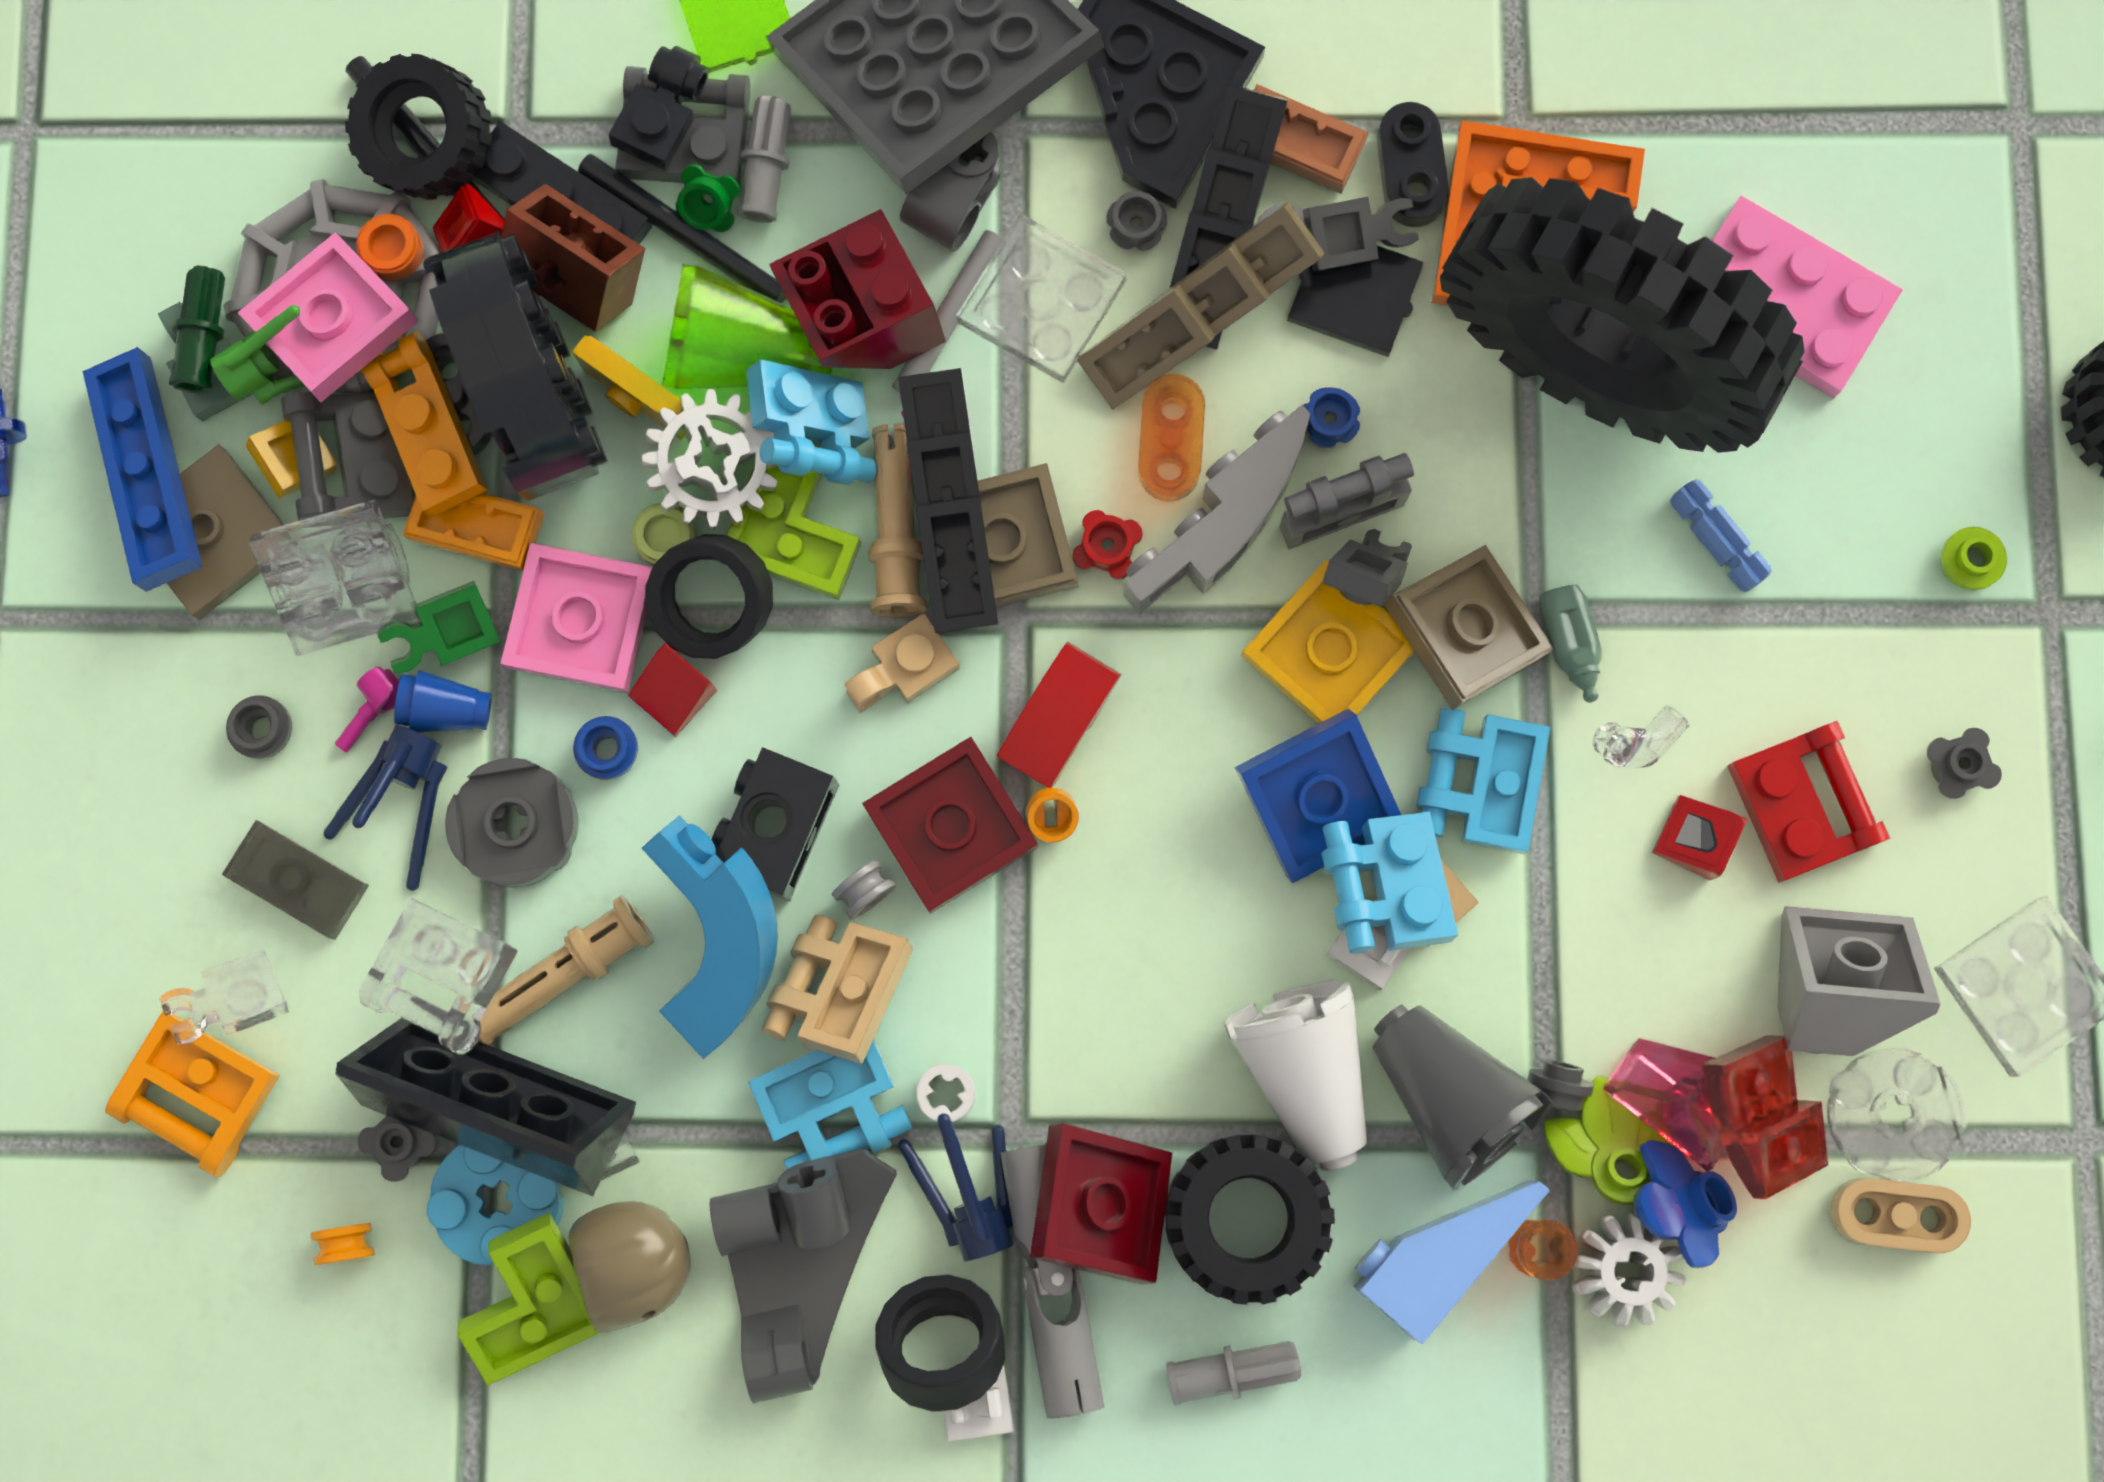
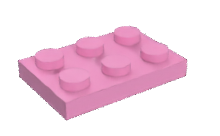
(1827, 293)

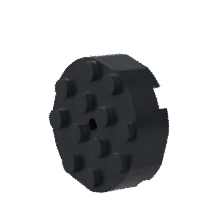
(514, 364)

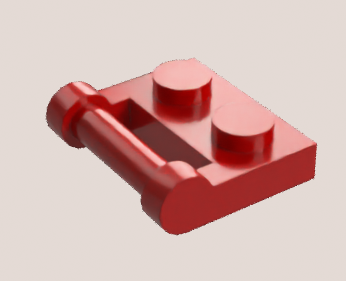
(1789, 811)

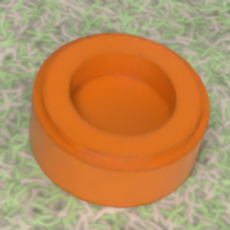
(390, 246)

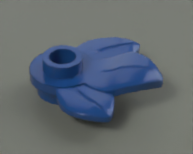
(1684, 1203)

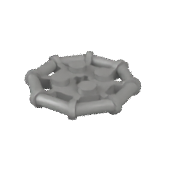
(322, 202)

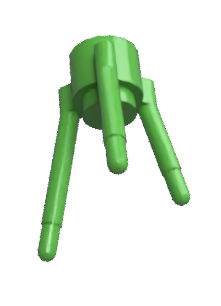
(250, 363)

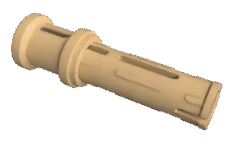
(896, 550)
(585, 954)

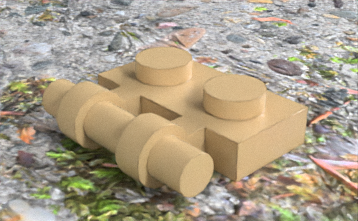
(852, 993)

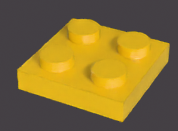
(1328, 650)

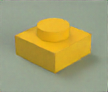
(276, 457)

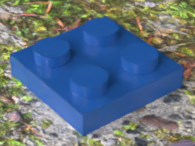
(1312, 782)

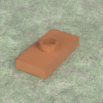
(1316, 144)

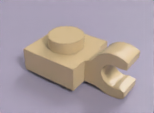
(909, 660)

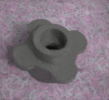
(1946, 769)
(394, 1161)

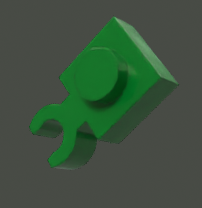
(450, 625)

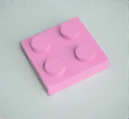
(342, 318)
(577, 618)

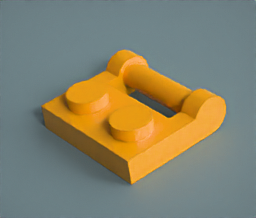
(205, 1076)

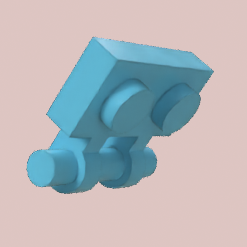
(814, 407)
(1503, 784)
(1406, 879)
(821, 1086)

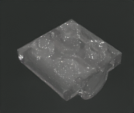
(335, 576)

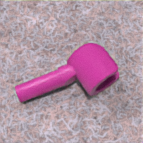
(380, 690)

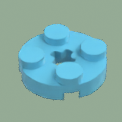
(458, 1205)

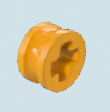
(342, 1243)

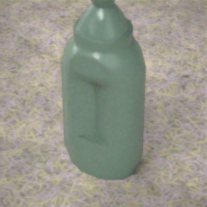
(1573, 636)

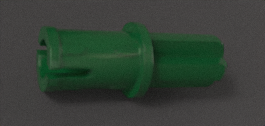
(197, 330)

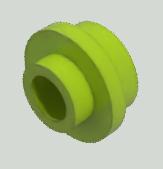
(1961, 570)

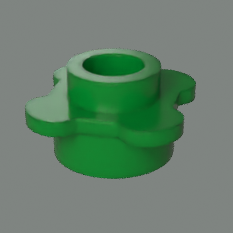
(696, 209)

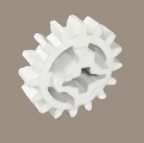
(685, 472)

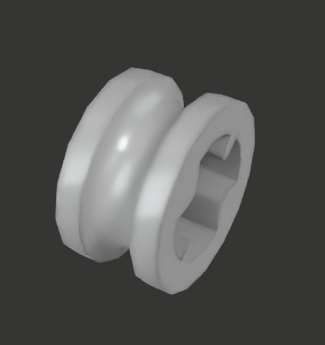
(863, 889)

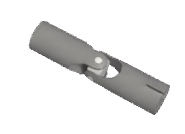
(1065, 1348)

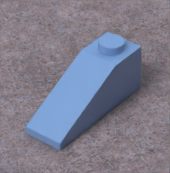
(1435, 1264)

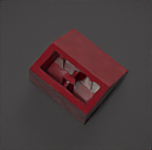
(859, 297)

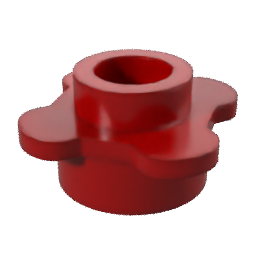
(1102, 527)

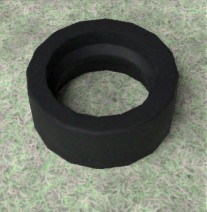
(665, 611)
(927, 1299)

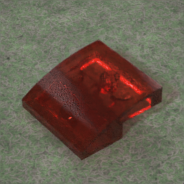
(1760, 1121)

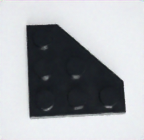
(1163, 87)

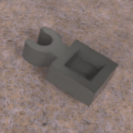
(1350, 232)
(1368, 570)

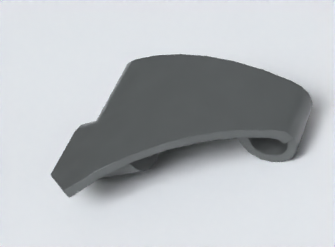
(793, 1260)

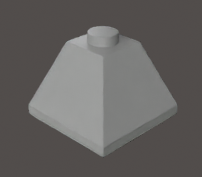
(1850, 980)

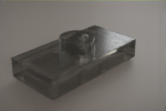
(295, 880)

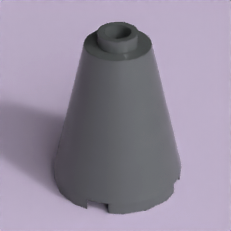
(1455, 1092)

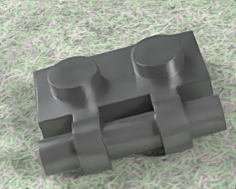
(1346, 500)

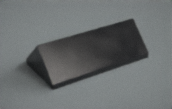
(490, 1103)

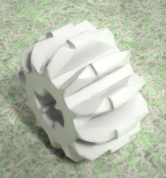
(1637, 1292)

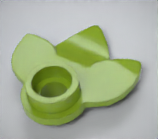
(1598, 1140)

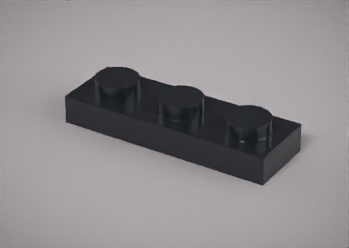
(519, 167)

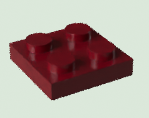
(950, 825)
(1101, 1204)

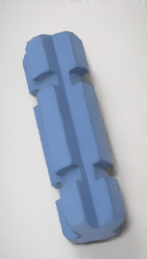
(1720, 535)

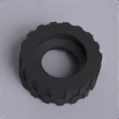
(373, 115)

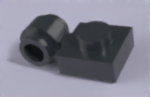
(656, 122)

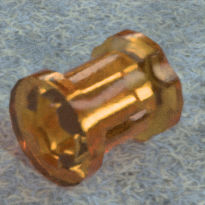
(1562, 1246)

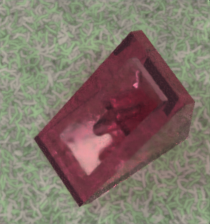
(1670, 1096)

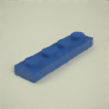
(142, 470)

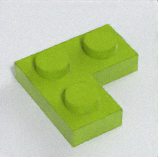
(793, 545)
(544, 1308)

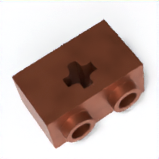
(575, 256)

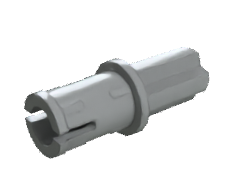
(764, 159)
(1233, 1372)

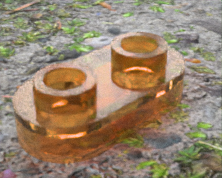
(1171, 440)

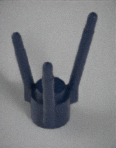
(405, 761)
(979, 1225)

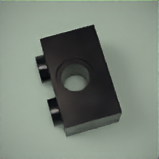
(785, 784)

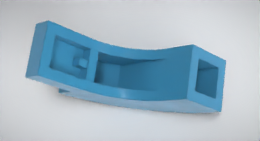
(737, 932)

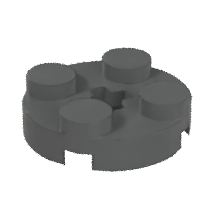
(483, 800)

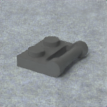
(709, 141)
(366, 454)

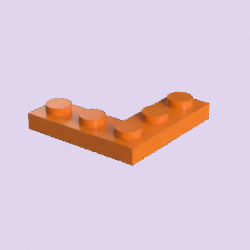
(1497, 154)

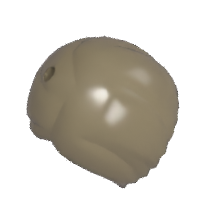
(628, 1263)

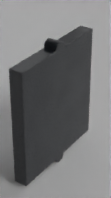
(1358, 300)

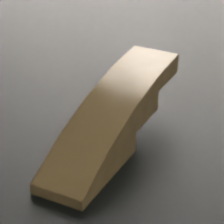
(1200, 306)

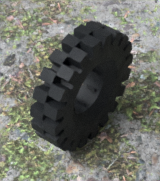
(1623, 314)

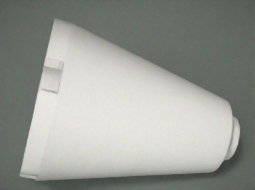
(1308, 1068)

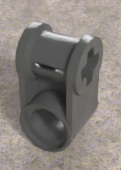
(953, 197)

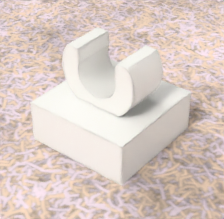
(1372, 966)
(984, 1416)

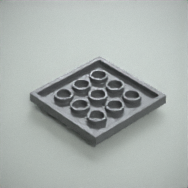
(930, 74)

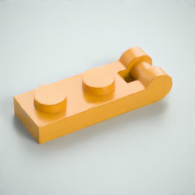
(425, 426)

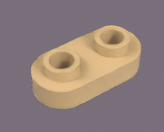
(1898, 1213)

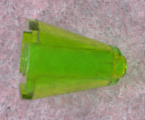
(727, 329)

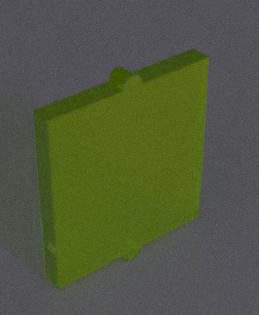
(732, 29)

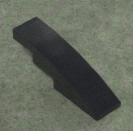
(1231, 177)
(948, 500)

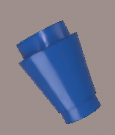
(440, 704)

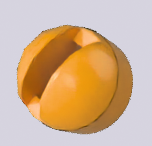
(1065, 815)

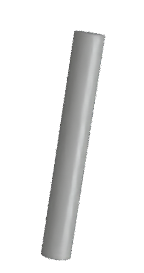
(953, 302)

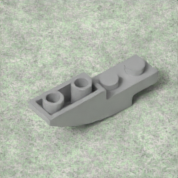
(1242, 500)

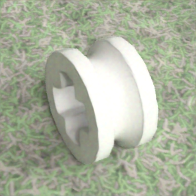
(949, 1073)

